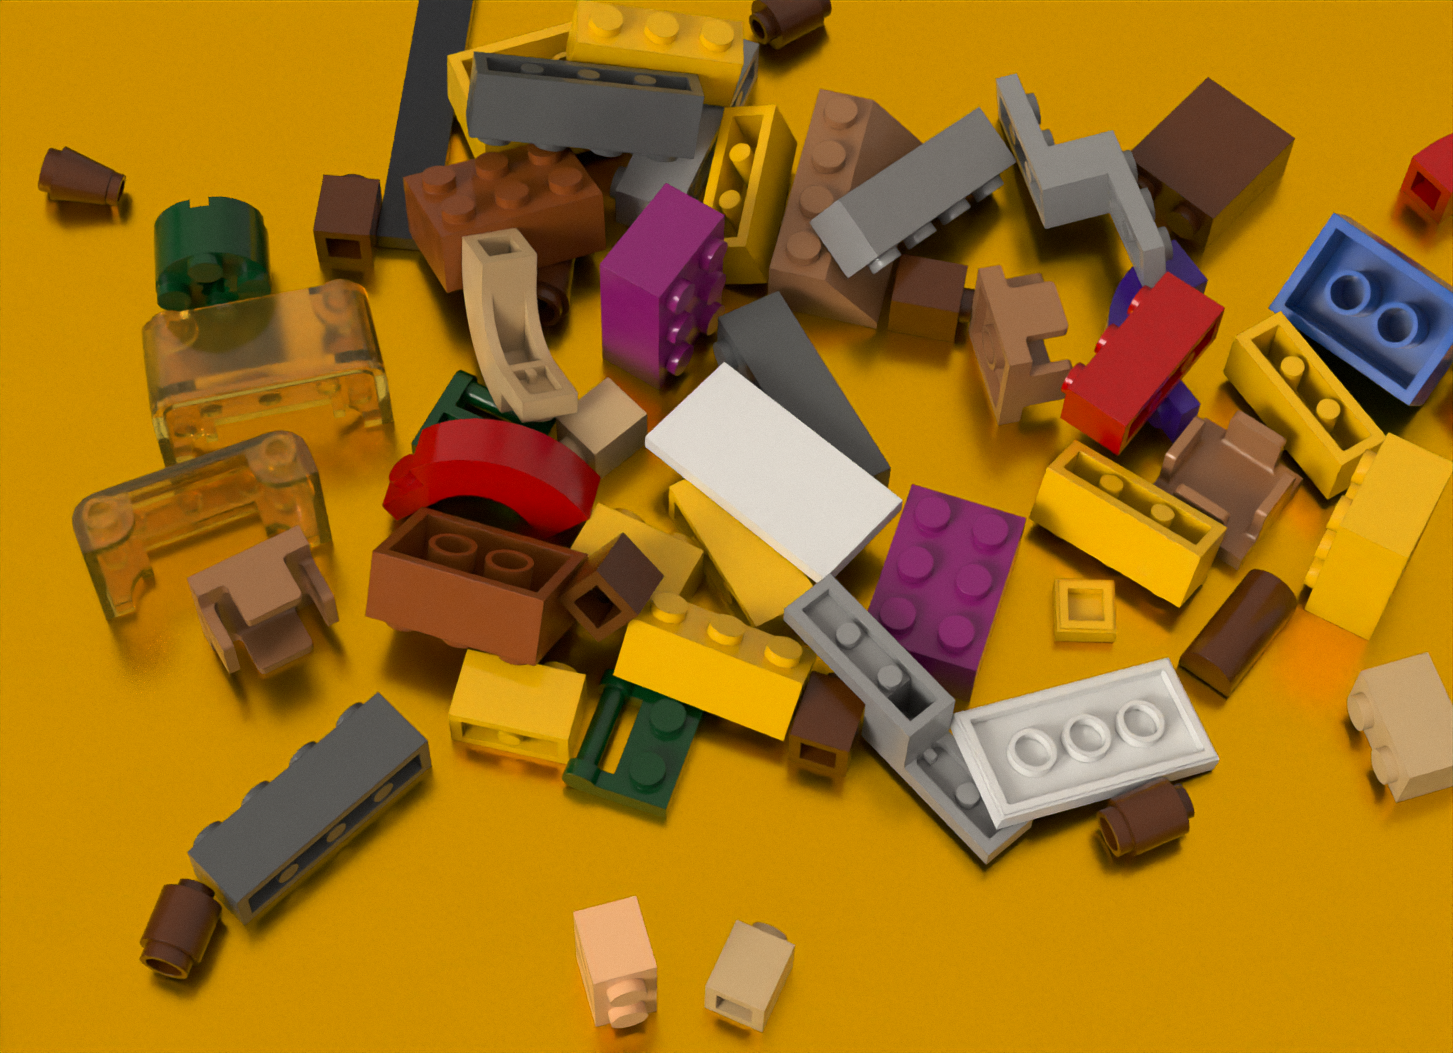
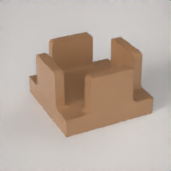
(1008, 335)
(1231, 479)
(258, 600)

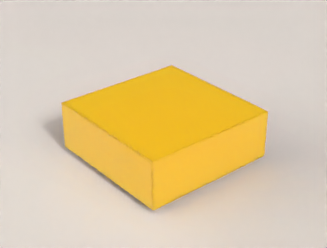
(1084, 610)

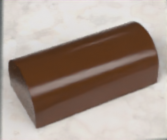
(1240, 630)

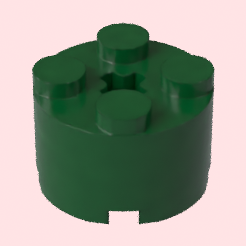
(210, 254)

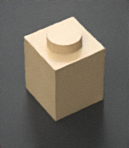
(605, 428)
(750, 974)

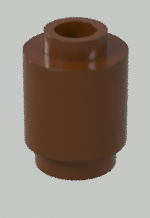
(786, 20)
(1146, 817)
(179, 928)

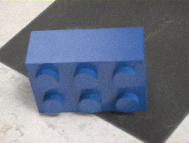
(1372, 309)

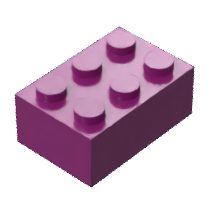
(663, 286)
(947, 583)

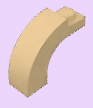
(507, 329)

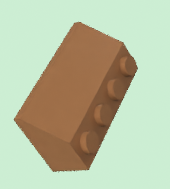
(843, 148)

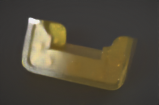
(262, 362)
(259, 475)

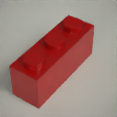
(1140, 361)

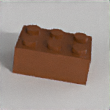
(520, 188)
(472, 586)

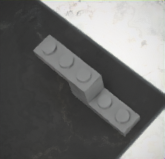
(1083, 180)
(904, 710)

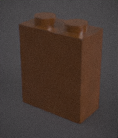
(1209, 162)

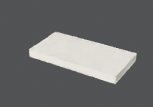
(773, 473)
(1082, 742)

